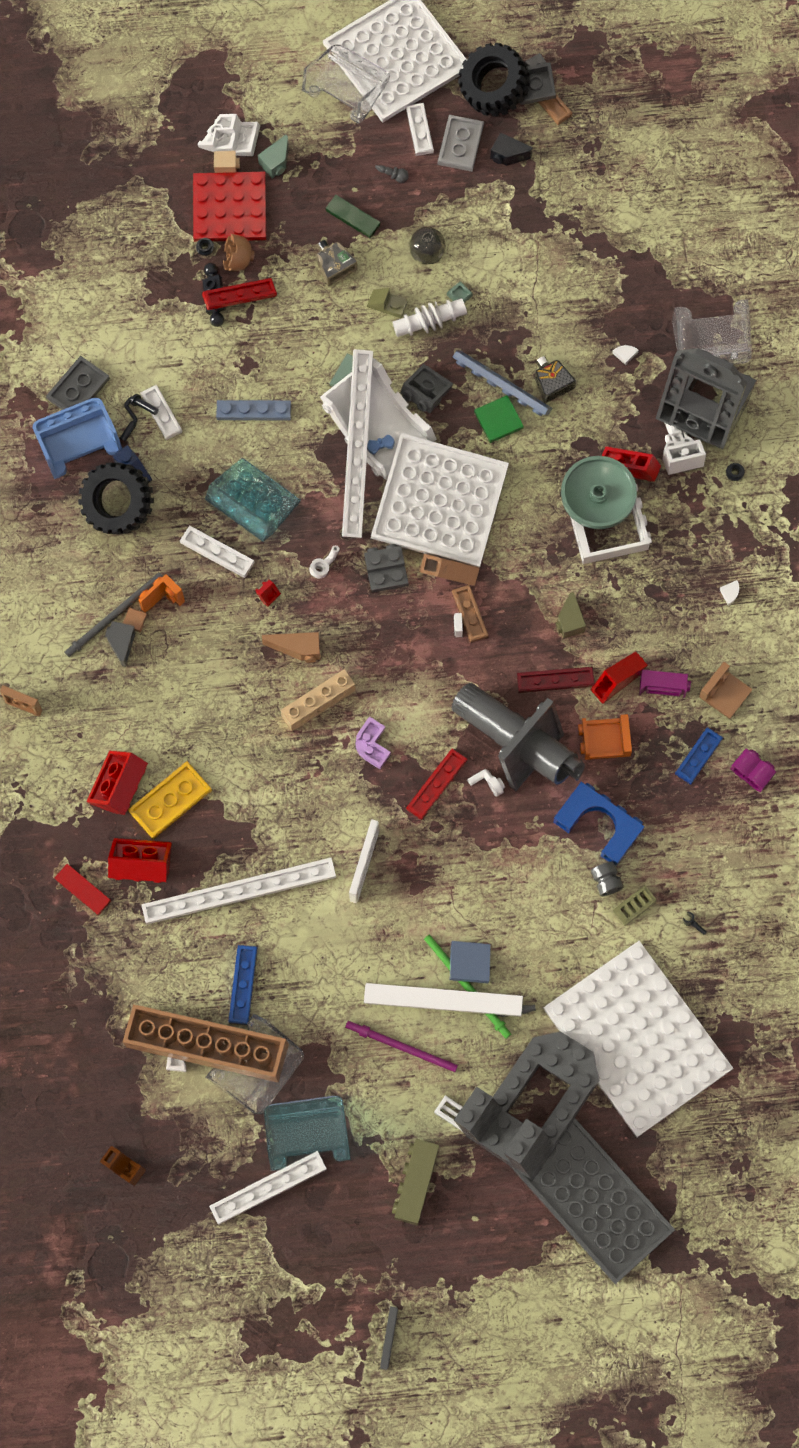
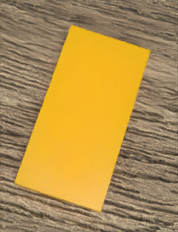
(169, 800)

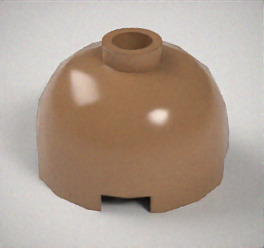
(238, 253)

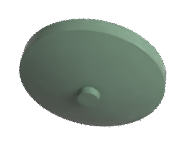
(598, 492)

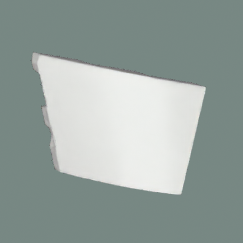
(231, 135)

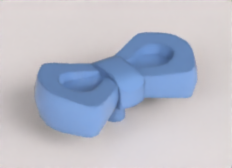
(386, 442)

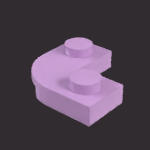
(367, 746)

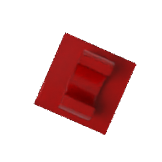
(268, 593)

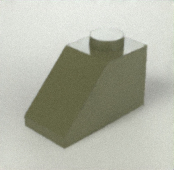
(570, 618)

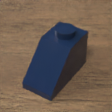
(127, 456)

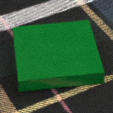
(498, 419)

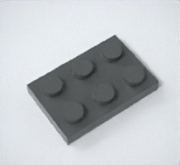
(78, 384)

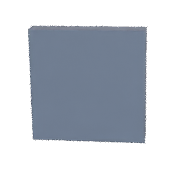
(470, 962)

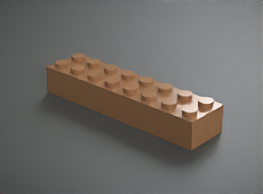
(205, 1043)

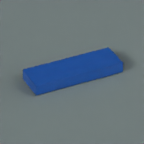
(698, 755)

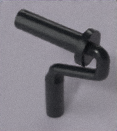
(135, 400)

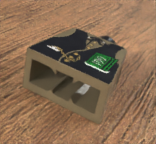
(334, 262)

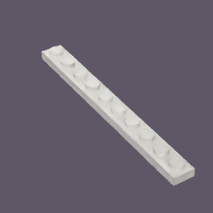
(357, 443)
(238, 891)

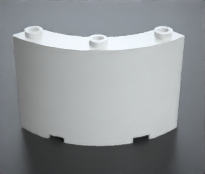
(386, 416)

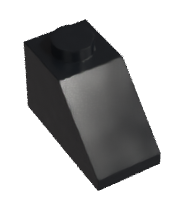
(509, 151)

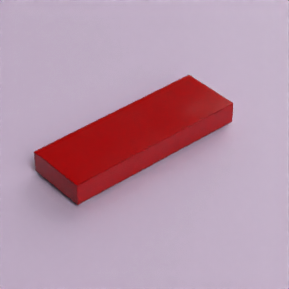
(82, 889)

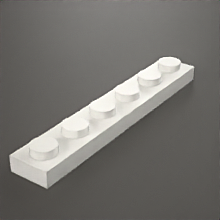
(267, 1187)

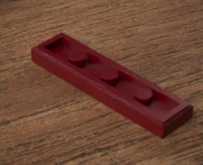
(555, 679)

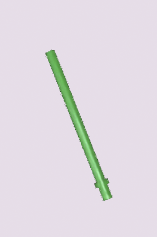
(499, 1025)

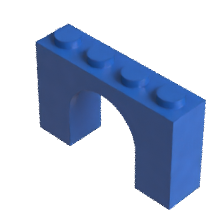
(586, 800)

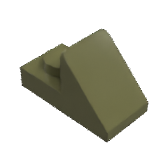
(387, 303)

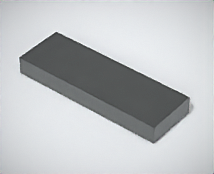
(389, 1336)

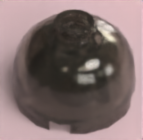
(427, 245)

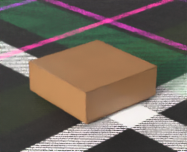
(135, 618)

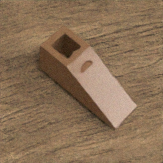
(449, 569)

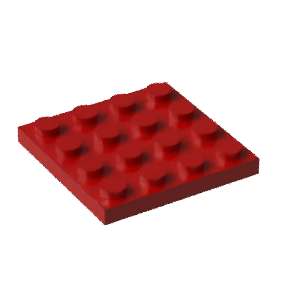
(229, 205)

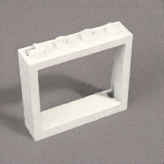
(645, 539)

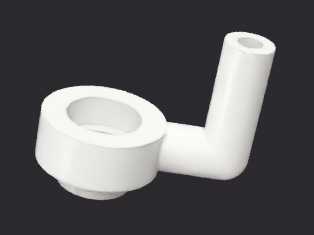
(323, 564)
(495, 785)

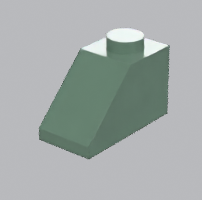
(274, 158)

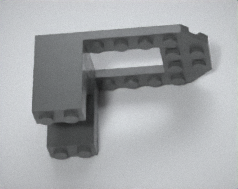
(695, 413)
(524, 1144)

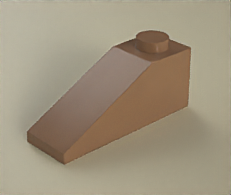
(297, 645)

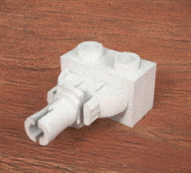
(682, 451)

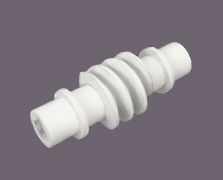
(429, 317)

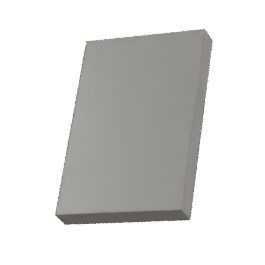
(460, 143)

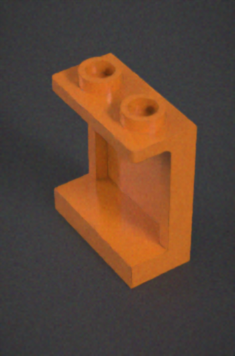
(605, 738)

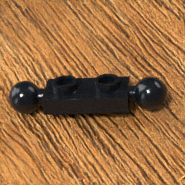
(213, 282)

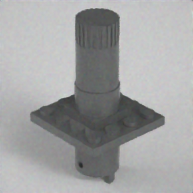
(525, 742)

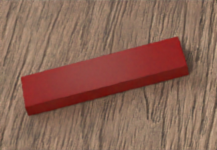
(239, 294)
(436, 784)

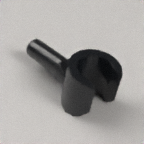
(693, 923)

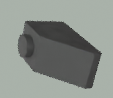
(120, 639)

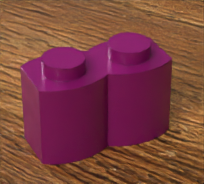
(753, 769)

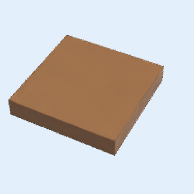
(21, 701)

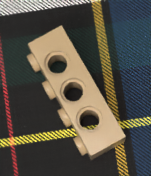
(318, 700)

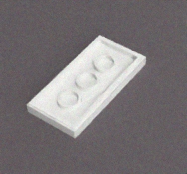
(364, 861)

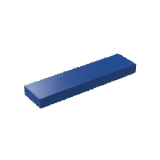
(243, 984)

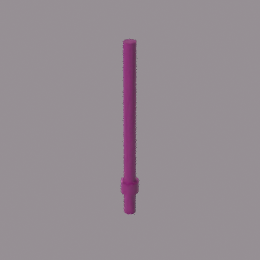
(365, 1031)

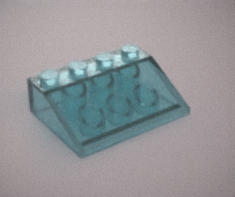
(251, 499)

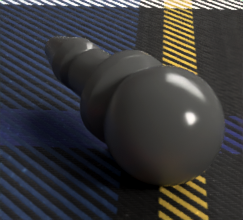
(400, 175)

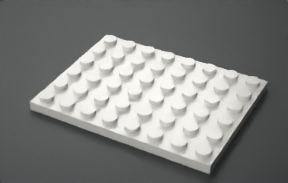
(643, 1038)

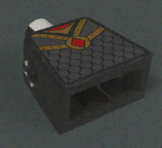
(553, 379)

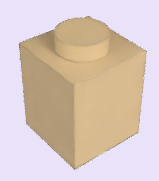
(226, 161)

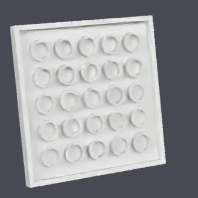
(406, 44)
(439, 500)

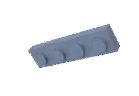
(253, 410)

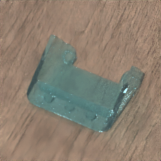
(305, 1128)

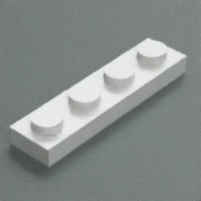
(217, 551)

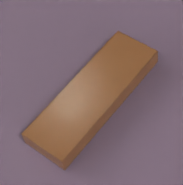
(470, 613)

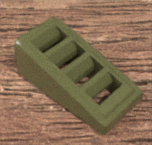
(644, 890)

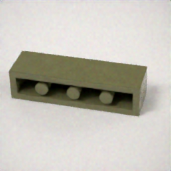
(416, 1182)

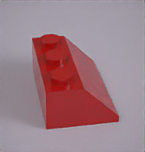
(117, 782)
(139, 860)

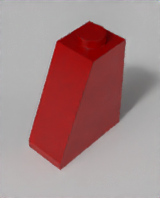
(618, 677)

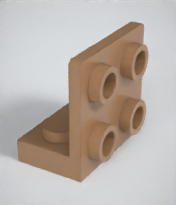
(725, 691)

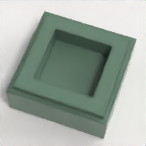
(459, 291)

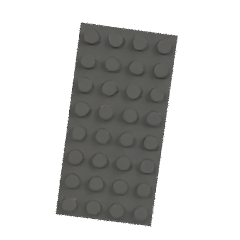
(598, 1204)

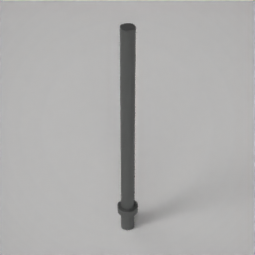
(76, 645)

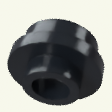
(205, 242)
(735, 467)

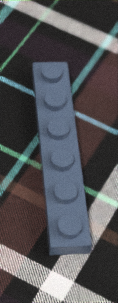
(497, 380)

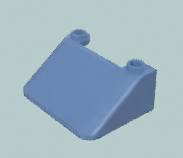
(75, 434)

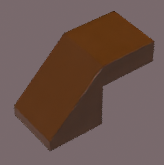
(122, 1166)

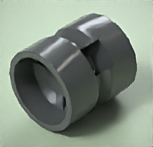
(607, 880)

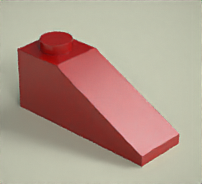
(641, 465)

